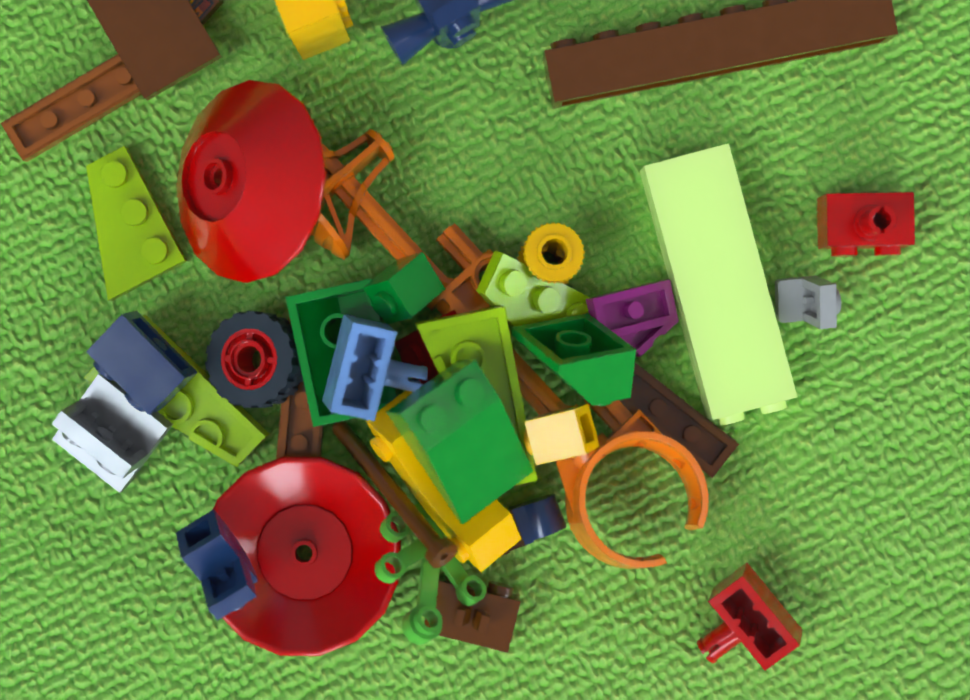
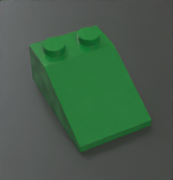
(462, 438)

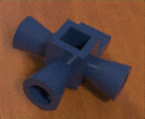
(444, 21)

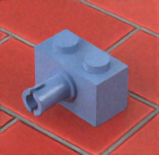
(364, 367)

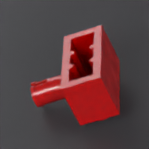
(864, 222)
(750, 617)

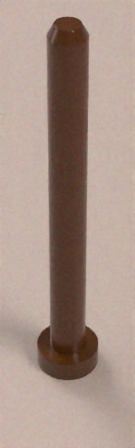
(439, 549)

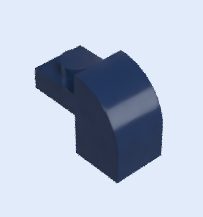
(218, 563)

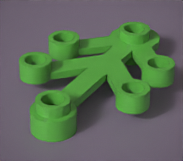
(412, 622)

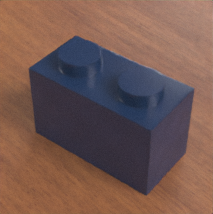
(140, 363)

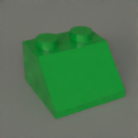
(582, 356)

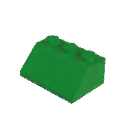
(316, 327)

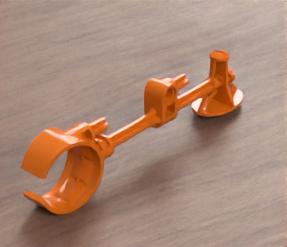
(461, 296)

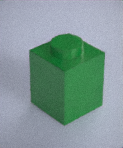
(404, 288)

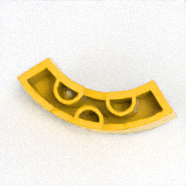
(481, 537)

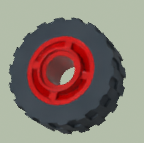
(232, 354)

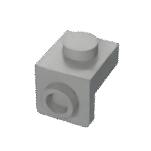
(807, 300)

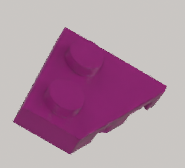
(637, 313)

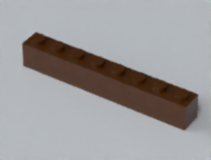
(711, 46)

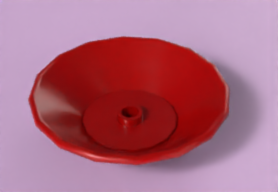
(251, 181)
(335, 593)

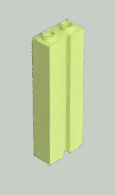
(718, 284)

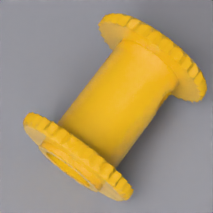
(560, 242)

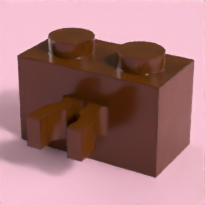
(483, 624)

